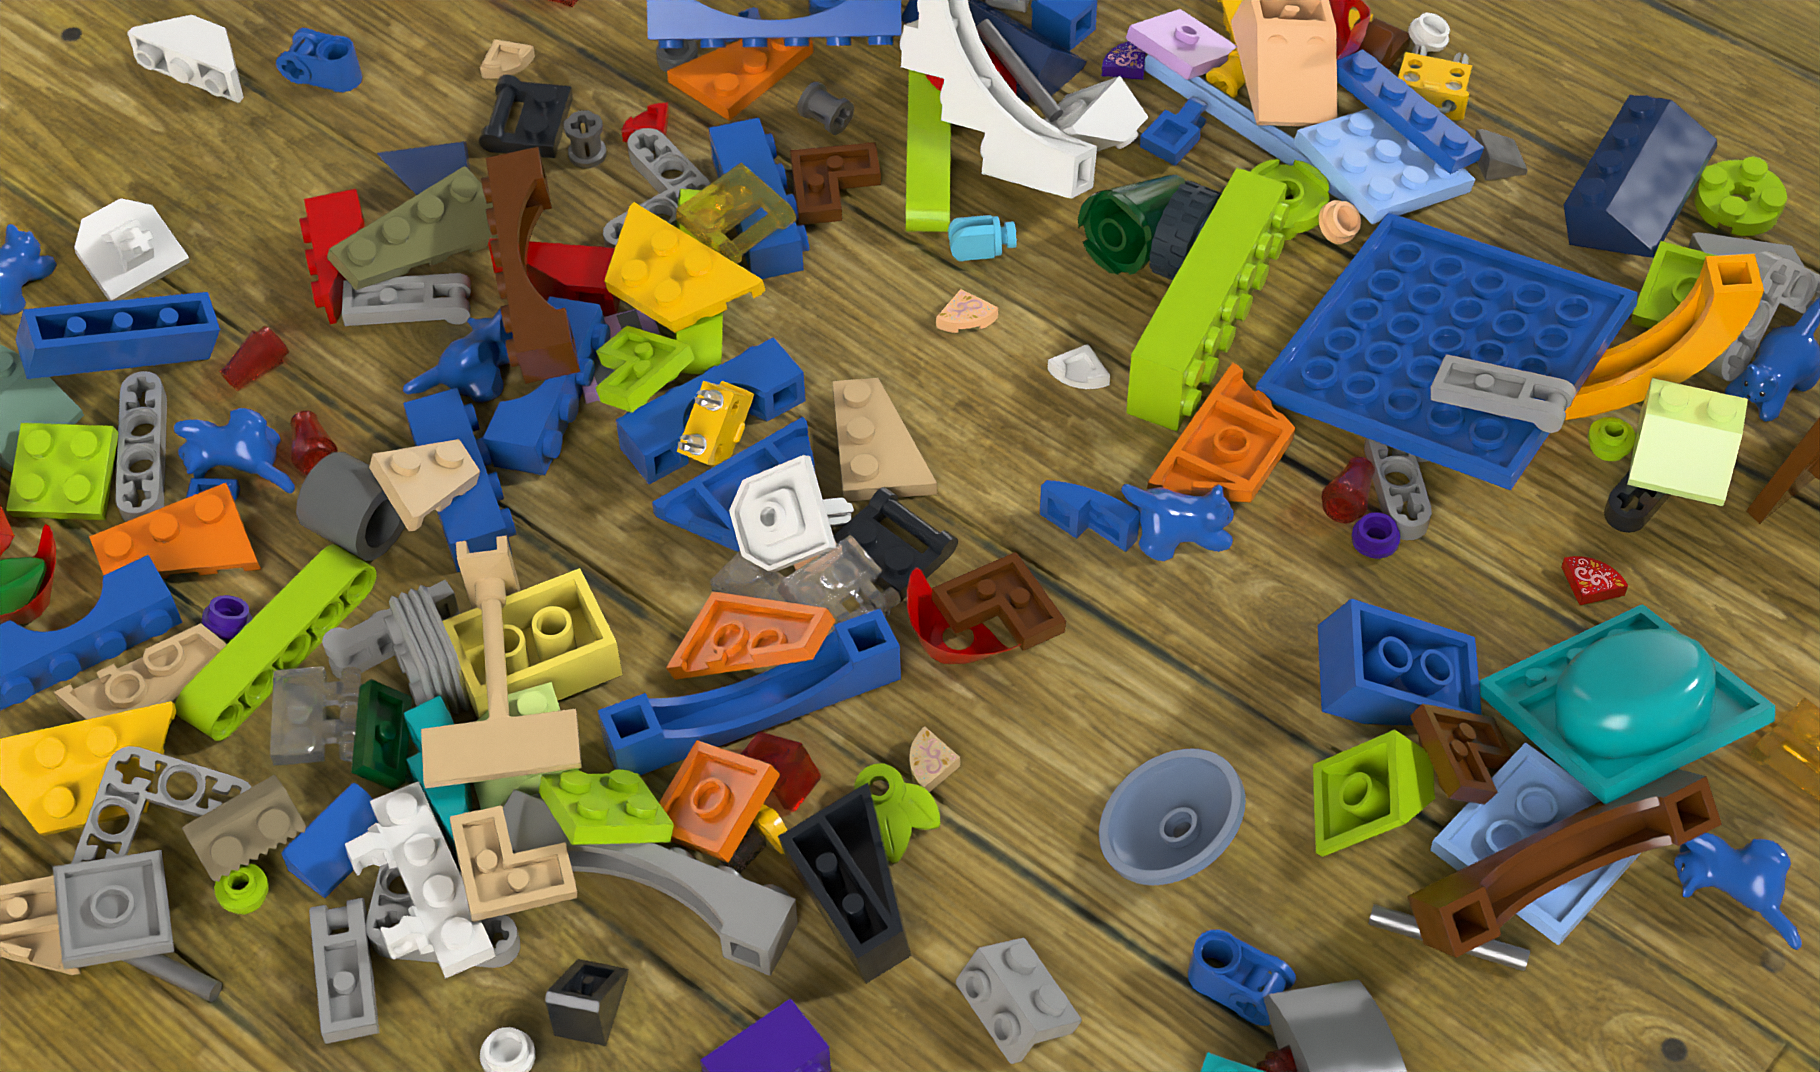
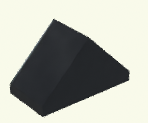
(586, 1001)

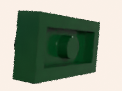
(381, 735)

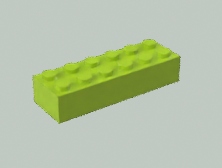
(1207, 300)

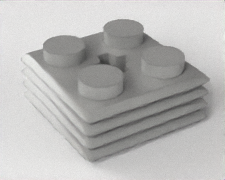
(426, 650)

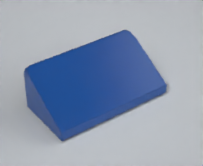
(320, 852)

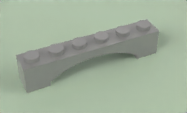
(748, 917)

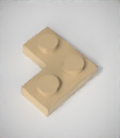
(504, 881)

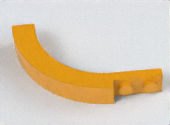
(1679, 344)

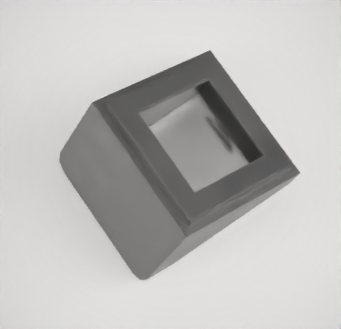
(1499, 157)

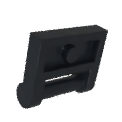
(539, 121)
(889, 551)

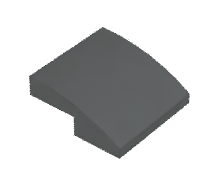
(1333, 1029)

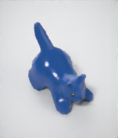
(19, 265)
(1782, 361)
(470, 362)
(241, 444)
(1177, 518)
(1749, 875)

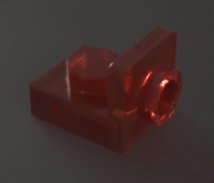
(791, 761)

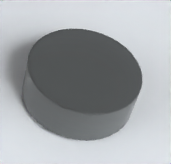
(671, 58)

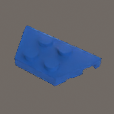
(705, 500)

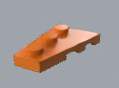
(736, 75)
(184, 537)
(749, 634)

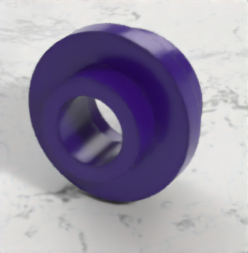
(1378, 526)
(226, 616)

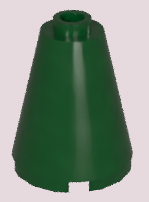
(1124, 221)

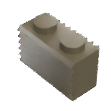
(244, 828)

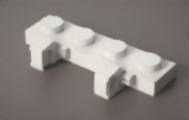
(440, 918)

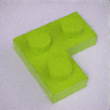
(641, 366)

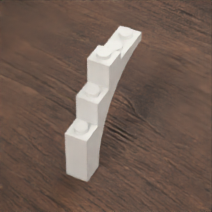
(975, 95)

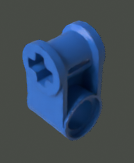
(324, 61)
(1241, 978)

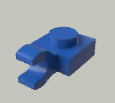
(1175, 135)

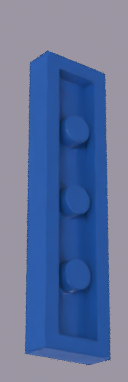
(1408, 112)

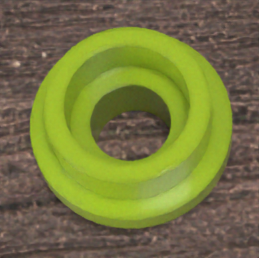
(1611, 438)
(246, 899)

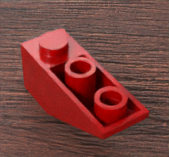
(327, 223)
(570, 273)

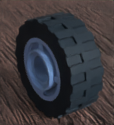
(1180, 227)

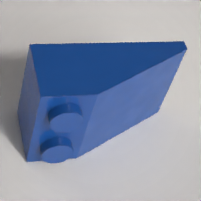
(1388, 664)

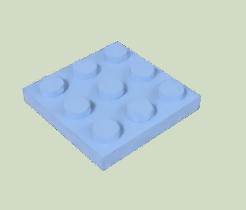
(1378, 166)
(1529, 799)

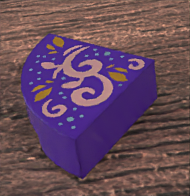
(1124, 61)

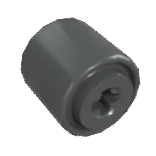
(348, 507)

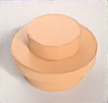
(1339, 221)

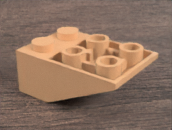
(1288, 60)

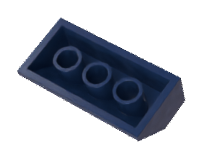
(1044, 58)
(1638, 178)

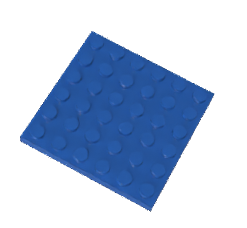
(1430, 293)

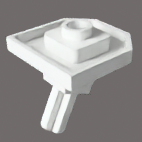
(127, 248)
(783, 516)

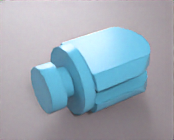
(980, 237)

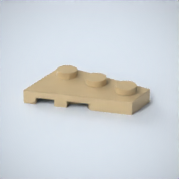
(876, 444)
(146, 681)

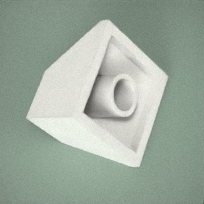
(1102, 115)

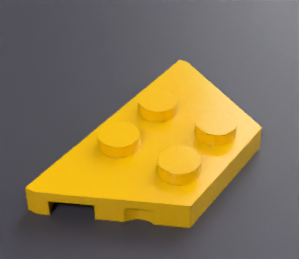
(673, 273)
(60, 768)

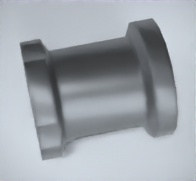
(825, 108)
(579, 140)

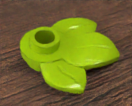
(900, 808)

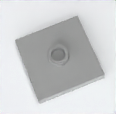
(112, 909)

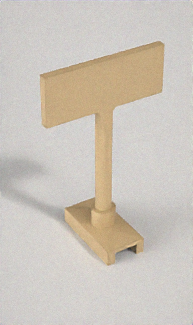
(502, 743)

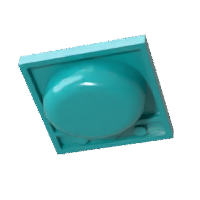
(1626, 702)

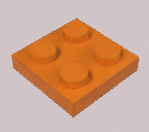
(716, 799)

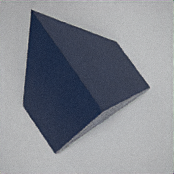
(426, 165)

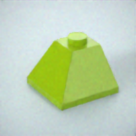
(1369, 790)

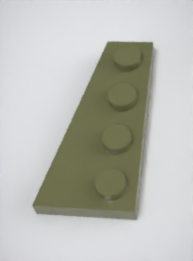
(420, 231)

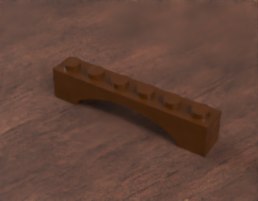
(541, 334)
(1482, 897)

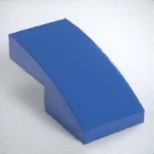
(1079, 507)

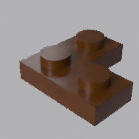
(825, 170)
(1001, 590)
(1461, 749)

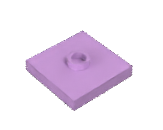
(1181, 43)

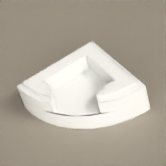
(1079, 369)

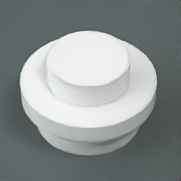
(1429, 31)
(507, 1051)

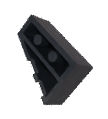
(849, 878)

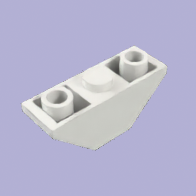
(190, 52)

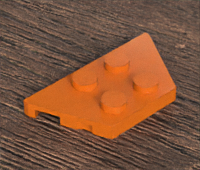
(1227, 443)

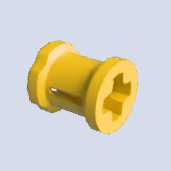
(1228, 76)

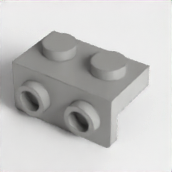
(1016, 997)

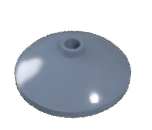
(1172, 817)

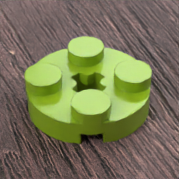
(1748, 178)
(1309, 192)

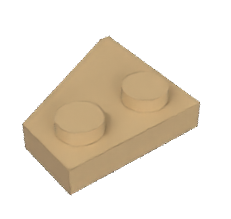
(424, 478)
(31, 924)

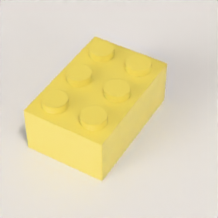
(549, 636)

